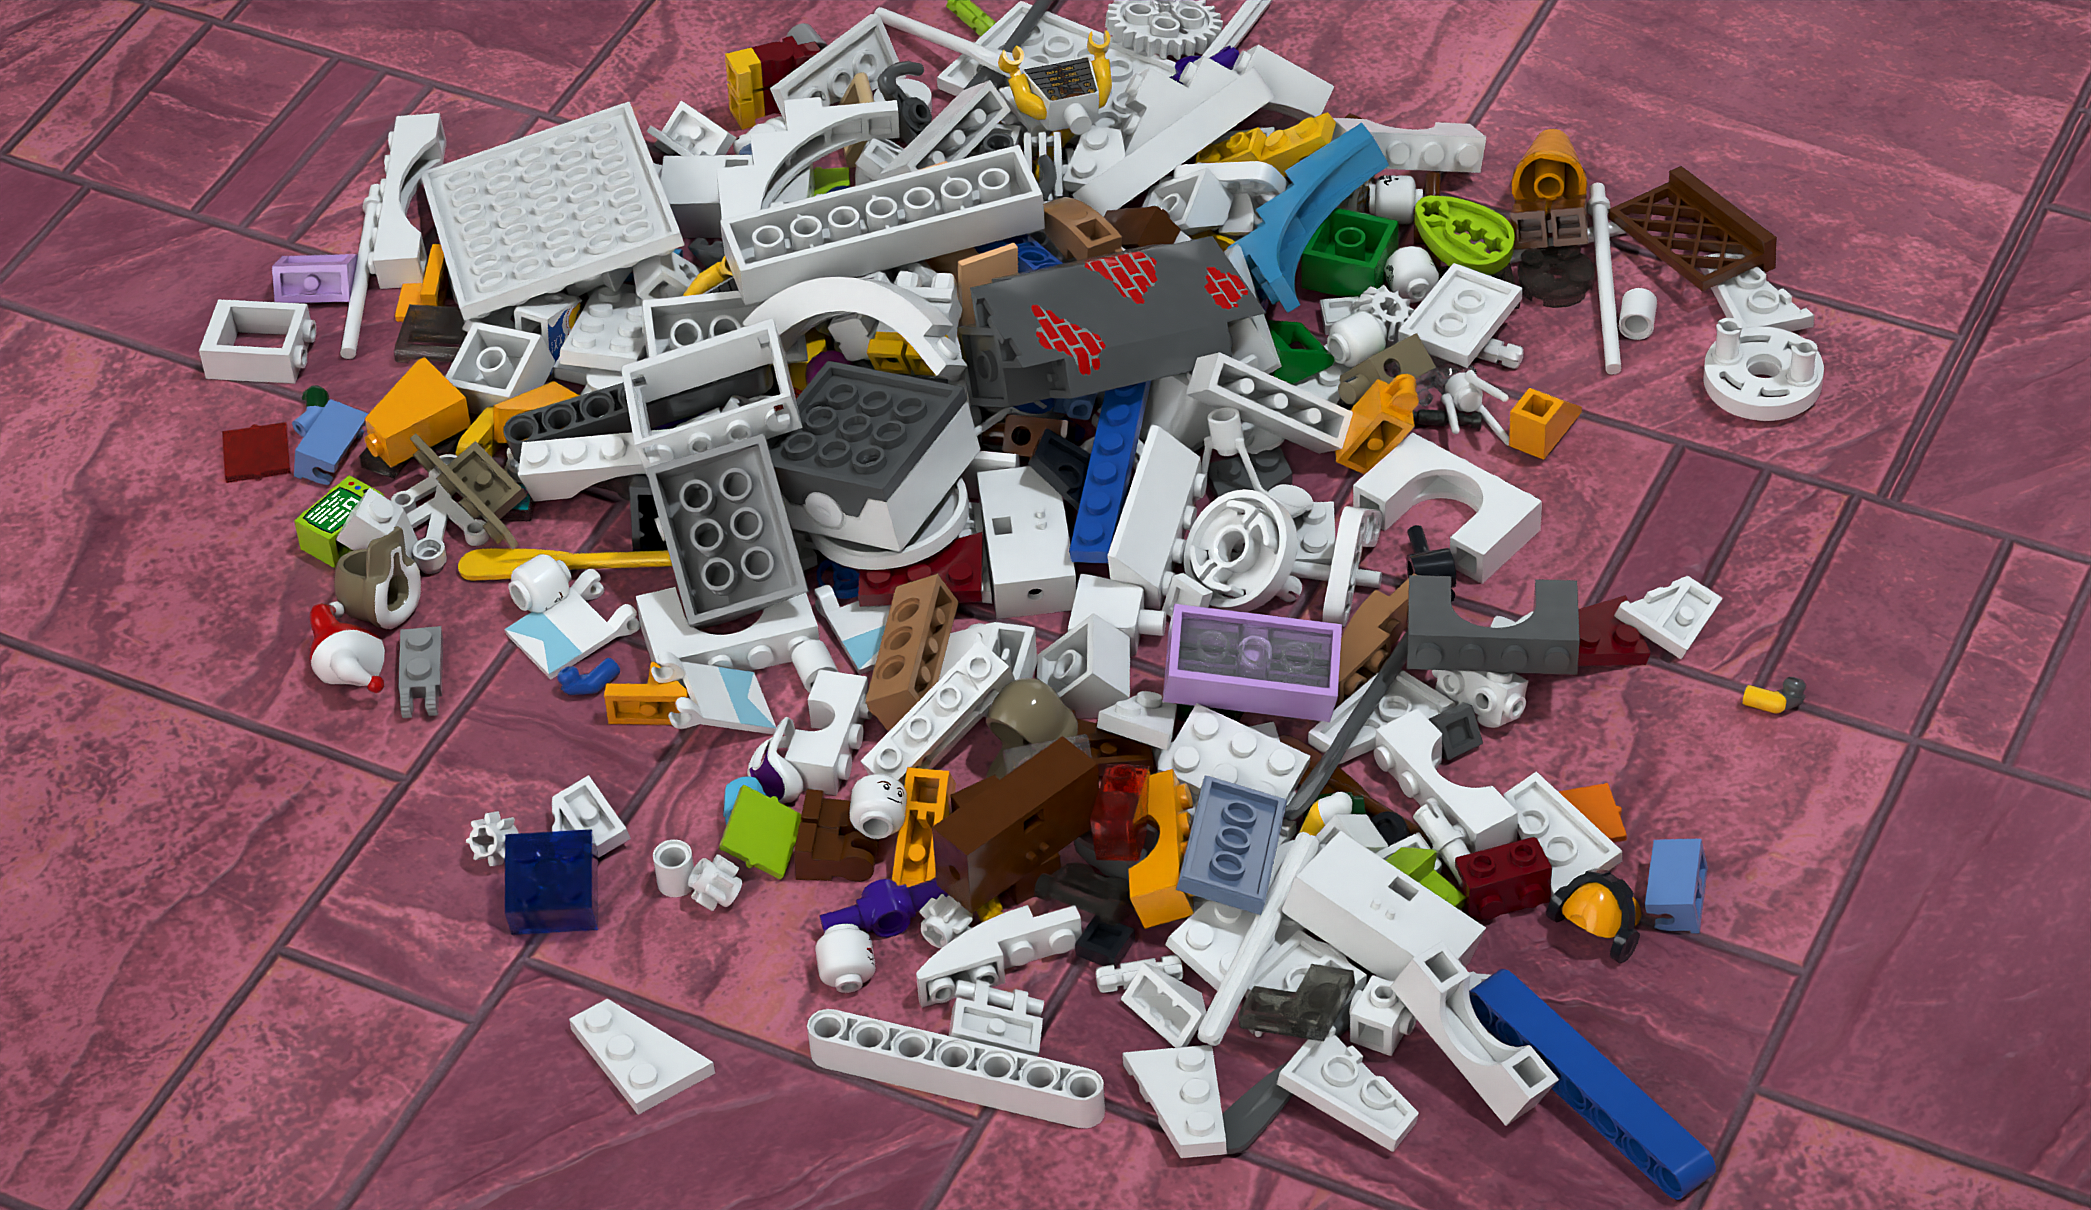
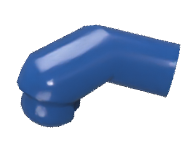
(588, 683)

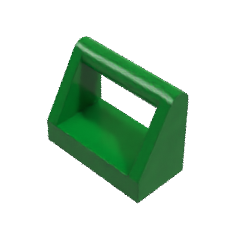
(1297, 363)

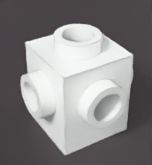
(1379, 1017)

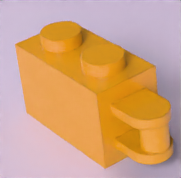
(1379, 423)

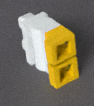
(891, 344)

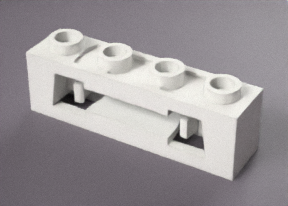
(941, 715)

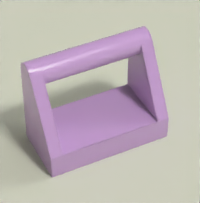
(314, 278)

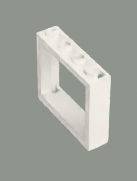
(700, 365)

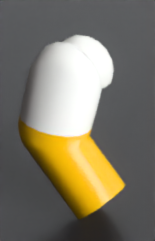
(1324, 810)

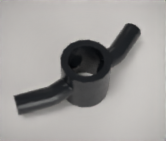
(1428, 562)

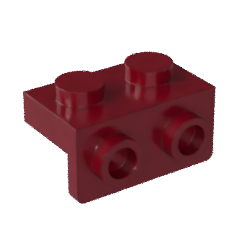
(1504, 879)

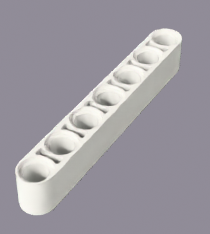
(1176, 143)
(956, 1068)

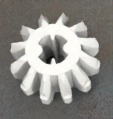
(1387, 307)

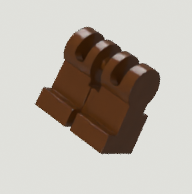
(1565, 220)
(830, 843)

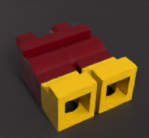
(756, 70)

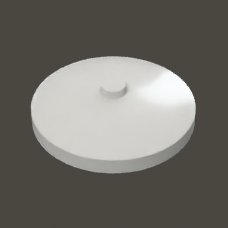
(933, 535)

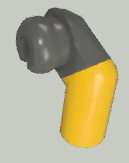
(1776, 701)

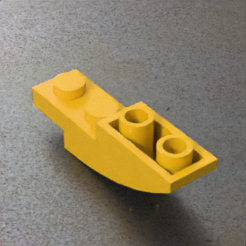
(1279, 149)

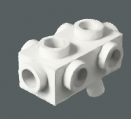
(1493, 695)

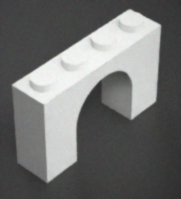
(1425, 471)
(760, 646)

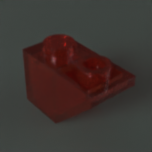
(1121, 813)

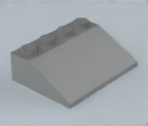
(727, 532)

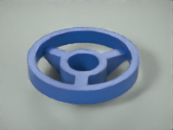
(841, 589)

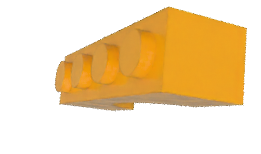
(1156, 876)

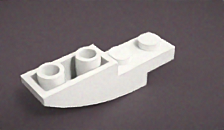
(995, 946)

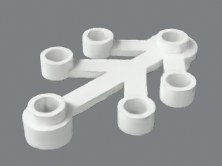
(430, 551)

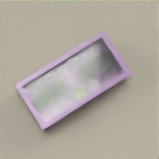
(1252, 663)

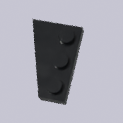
(1062, 465)

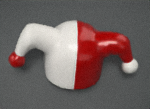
(343, 650)

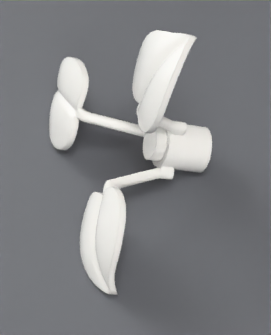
(1235, 436)

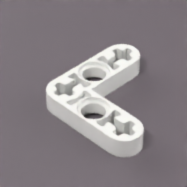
(1250, 177)
(1356, 529)

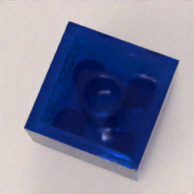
(551, 882)

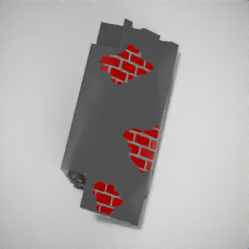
(1101, 322)

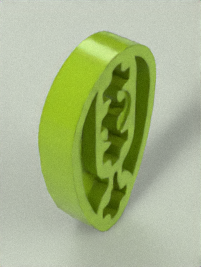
(1462, 216)

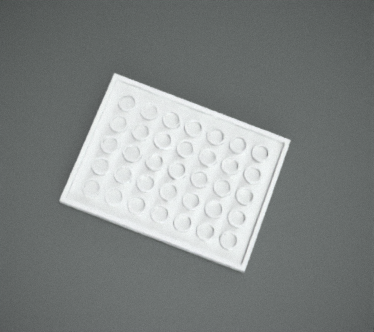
(549, 211)

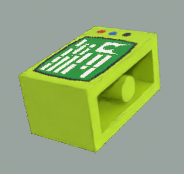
(323, 521)

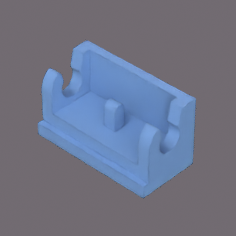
(328, 441)
(1677, 884)

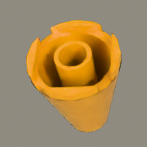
(1549, 170)

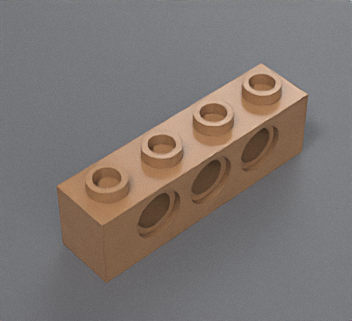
(911, 648)

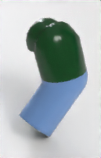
(315, 400)

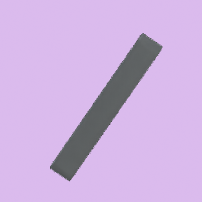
(582, 413)

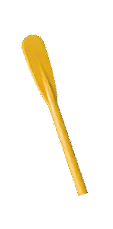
(500, 562)

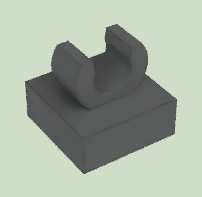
(1458, 730)

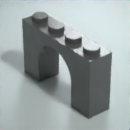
(1539, 644)

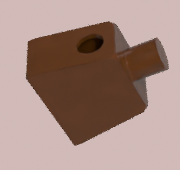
(1007, 433)

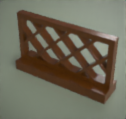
(1712, 216)

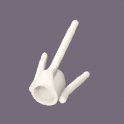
(1466, 394)

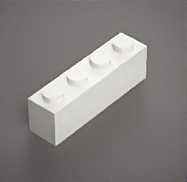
(953, 131)
(1269, 403)

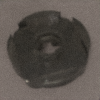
(1538, 270)

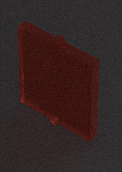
(256, 452)

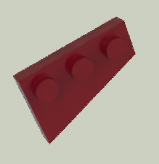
(957, 565)
(1607, 639)

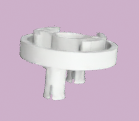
(1750, 351)
(1265, 559)

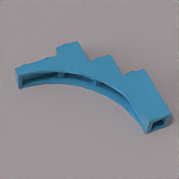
(1294, 215)

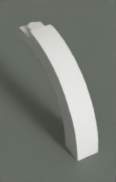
(820, 299)

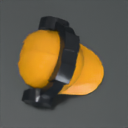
(1601, 907)

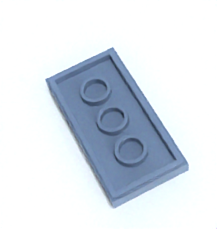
(1232, 845)

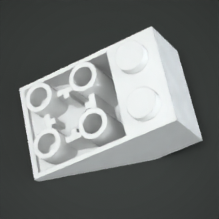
(1008, 641)

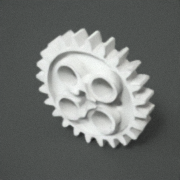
(1163, 26)

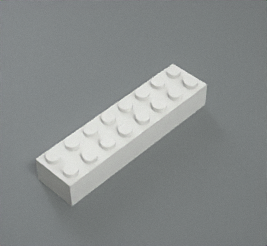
(883, 223)

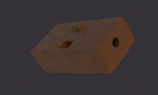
(1015, 824)

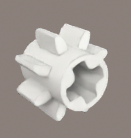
(488, 837)
(714, 882)
(944, 920)

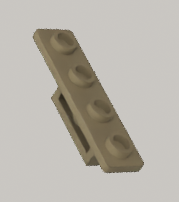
(480, 482)

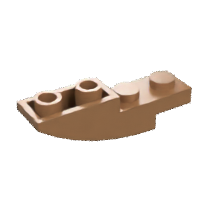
(1079, 229)
(1369, 639)

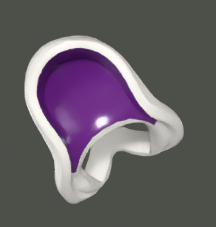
(775, 773)

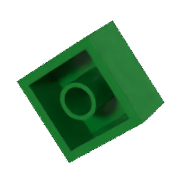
(1348, 253)

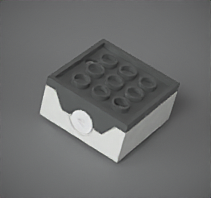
(872, 454)

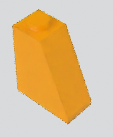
(417, 404)

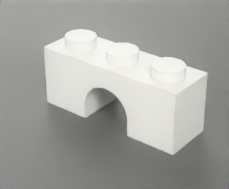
(840, 711)

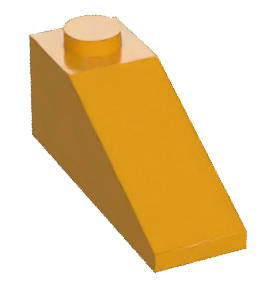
(926, 805)

